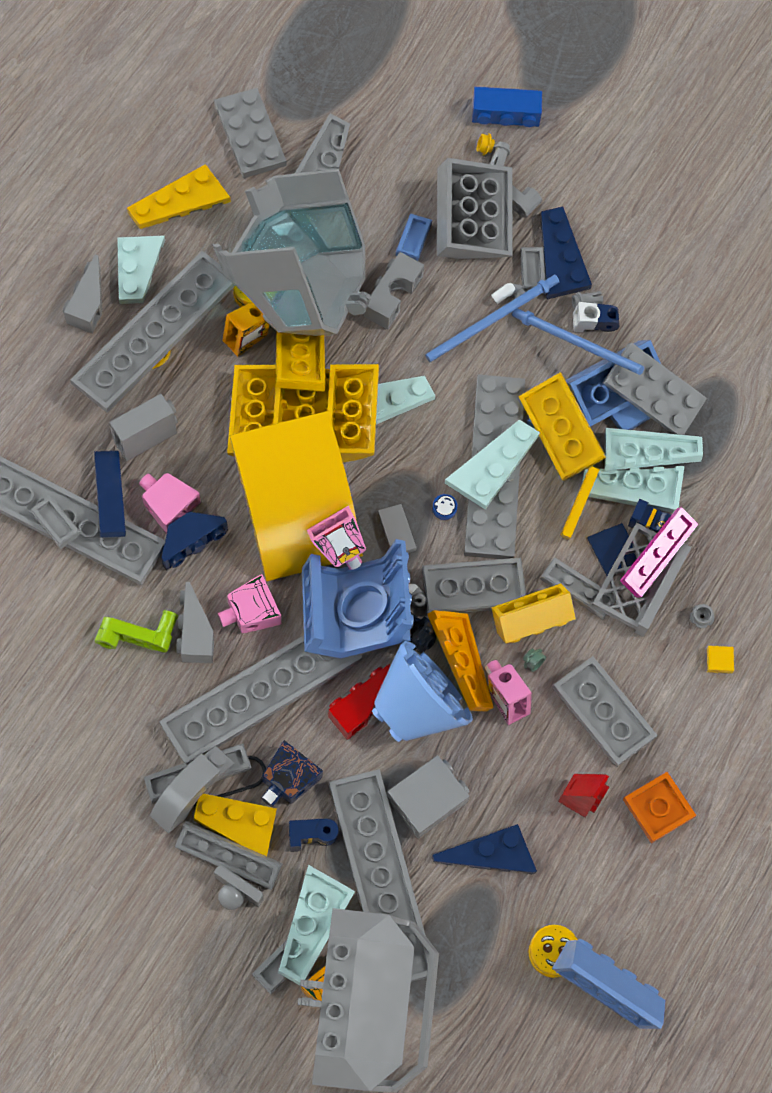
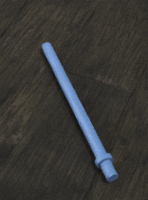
(542, 287)
(529, 319)

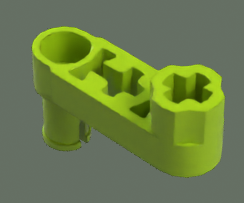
(113, 630)

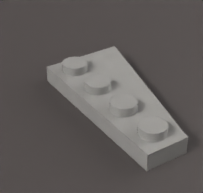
(327, 147)

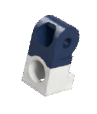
(595, 317)

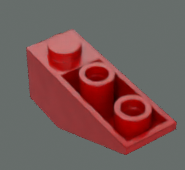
(355, 710)
(585, 792)

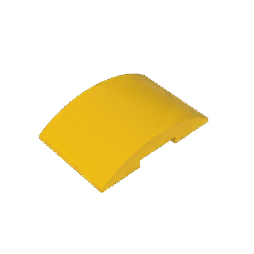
(348, 398)
(291, 484)

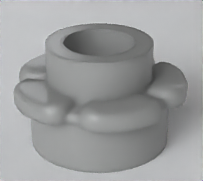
(704, 610)

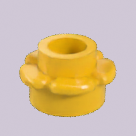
(485, 144)

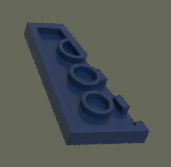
(562, 255)

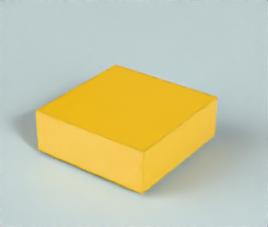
(720, 659)

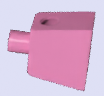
(168, 498)

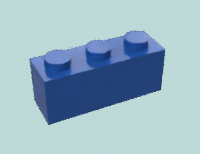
(507, 106)

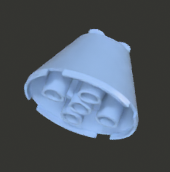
(418, 697)

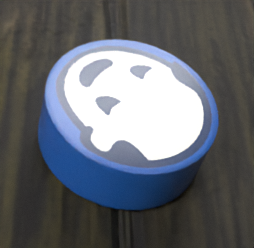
(444, 507)

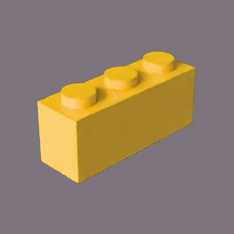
(533, 613)

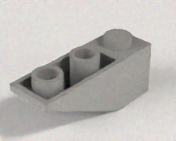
(85, 306)
(197, 633)

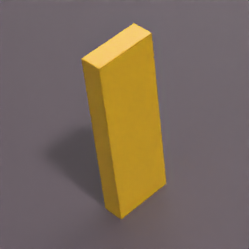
(579, 502)

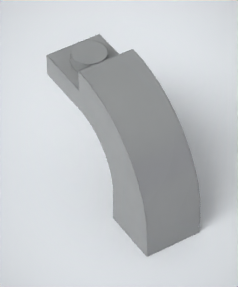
(188, 786)

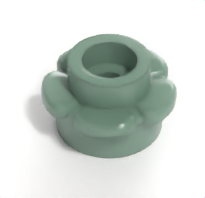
(534, 659)

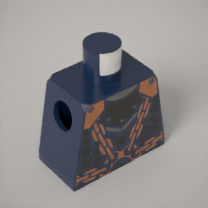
(289, 775)

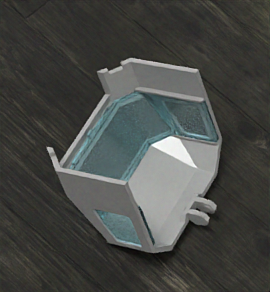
(300, 254)

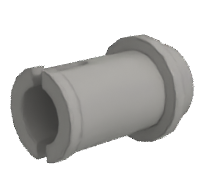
(501, 151)
(587, 297)

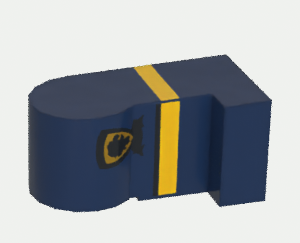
(648, 516)
(312, 831)

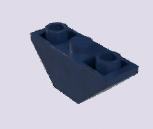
(190, 535)

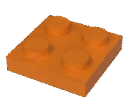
(659, 807)

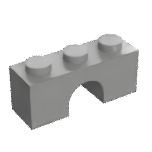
(401, 274)

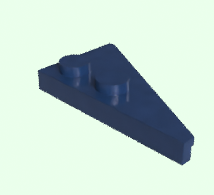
(499, 850)

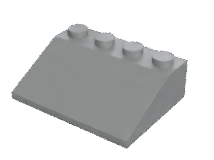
(474, 210)

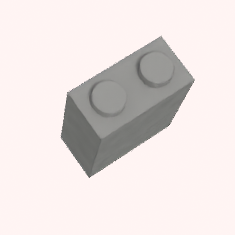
(144, 427)
(428, 796)

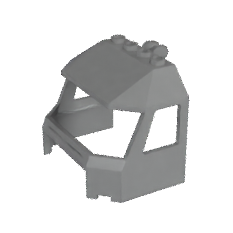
(368, 1002)

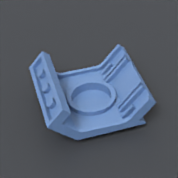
(357, 608)

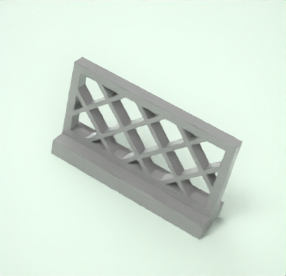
(656, 594)

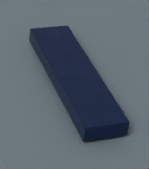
(109, 494)

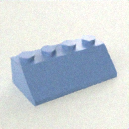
(596, 398)
(610, 985)

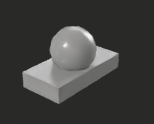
(235, 890)

